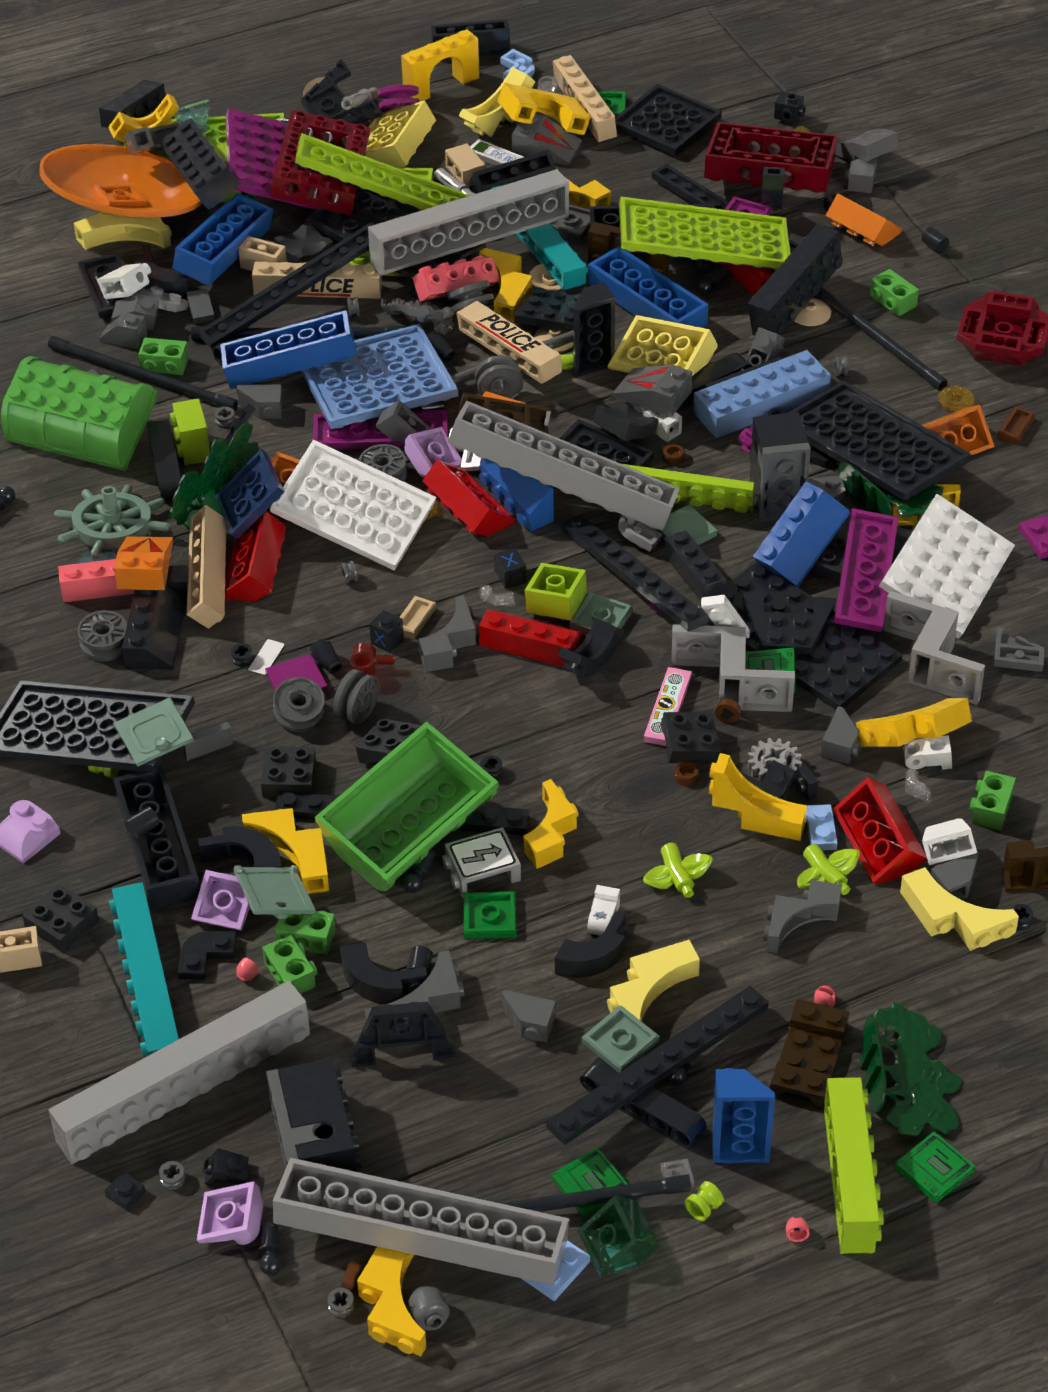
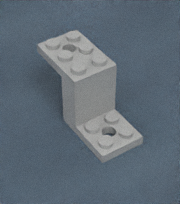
(726, 649)
(931, 660)

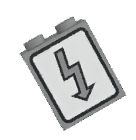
(481, 858)

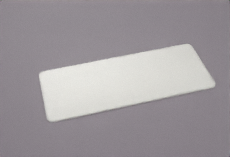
(266, 656)

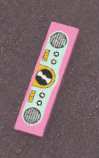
(668, 700)

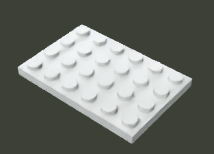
(353, 504)
(948, 561)

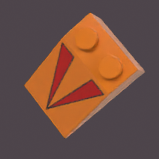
(143, 563)

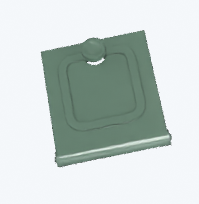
(153, 731)
(273, 886)

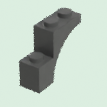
(148, 138)
(440, 648)
(788, 913)

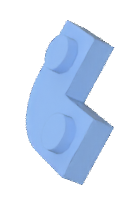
(518, 61)

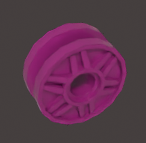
(397, 96)

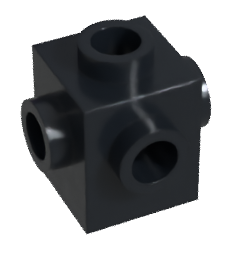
(789, 107)

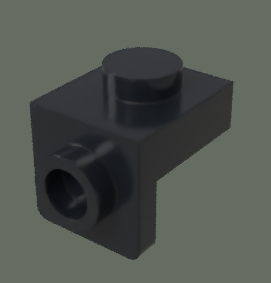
(226, 1167)

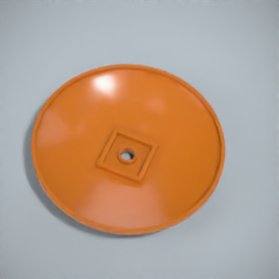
(117, 182)

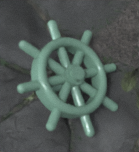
(110, 518)

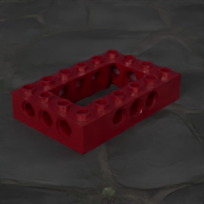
(732, 150)
(298, 185)

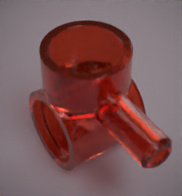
(365, 659)

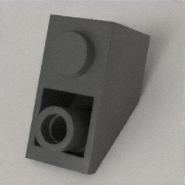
(765, 347)
(956, 875)

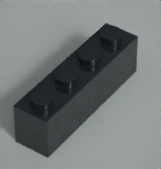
(491, 34)
(133, 102)
(512, 171)
(695, 566)

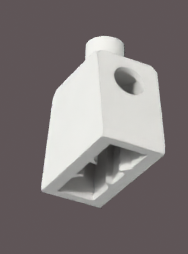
(131, 277)
(948, 841)

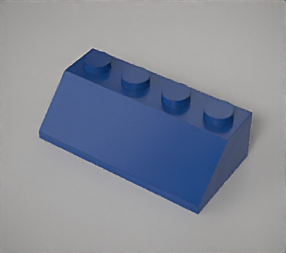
(520, 494)
(801, 534)
(741, 1118)

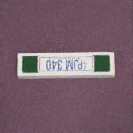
(493, 154)

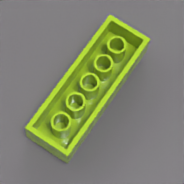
(852, 1166)

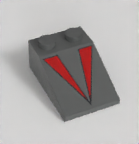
(545, 135)
(656, 388)

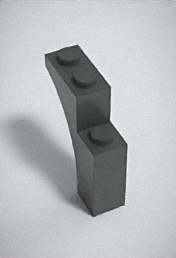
(439, 989)

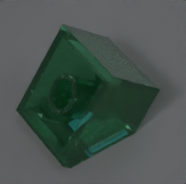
(618, 1236)

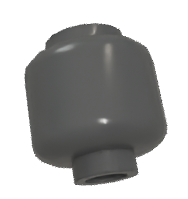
(428, 1308)

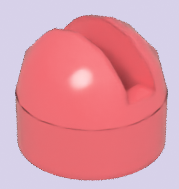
(247, 970)
(825, 996)
(799, 1235)

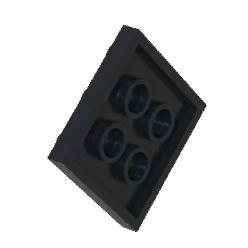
(547, 309)

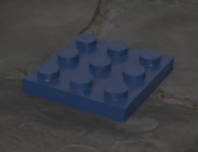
(249, 494)

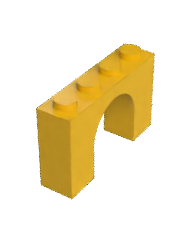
(420, 62)
(523, 103)

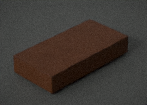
(1016, 425)

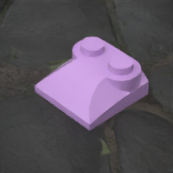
(427, 447)
(26, 830)
(221, 901)
(231, 1214)

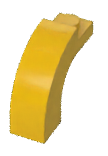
(160, 117)

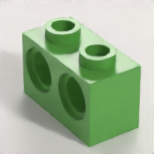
(894, 292)
(164, 355)
(992, 800)
(311, 930)
(288, 962)

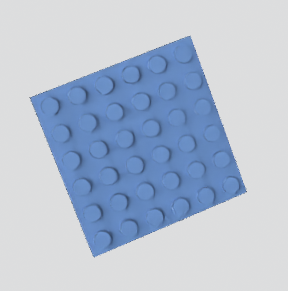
(385, 370)

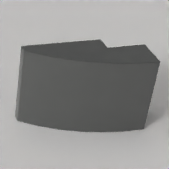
(868, 145)

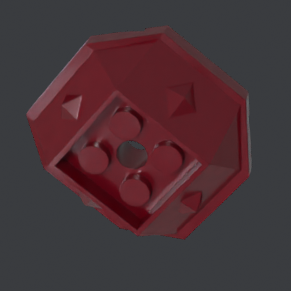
(1004, 328)

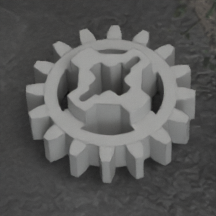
(772, 751)

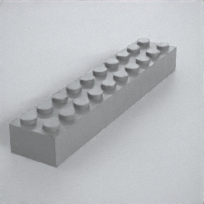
(468, 222)
(563, 465)
(179, 1072)
(421, 1221)

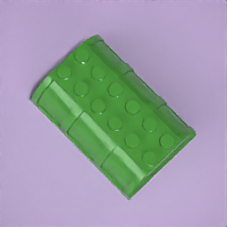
(76, 412)
(405, 806)

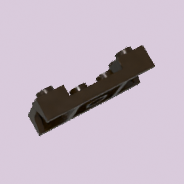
(605, 238)
(530, 415)
(1024, 867)
(810, 1051)

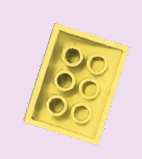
(399, 133)
(662, 343)

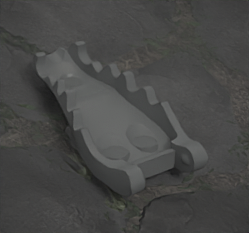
(417, 310)

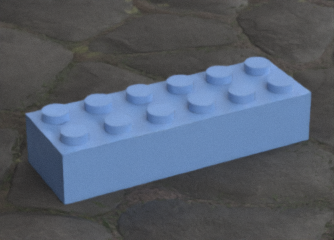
(753, 394)

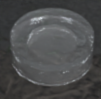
(547, 84)

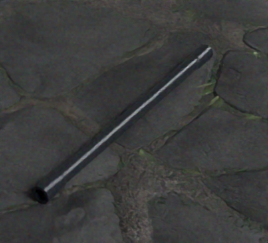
(359, 332)
(67, 347)
(930, 375)
(666, 1186)

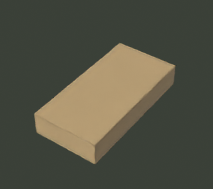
(416, 616)

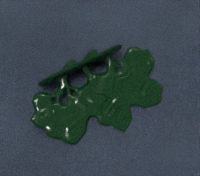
(217, 473)
(874, 500)
(915, 1075)

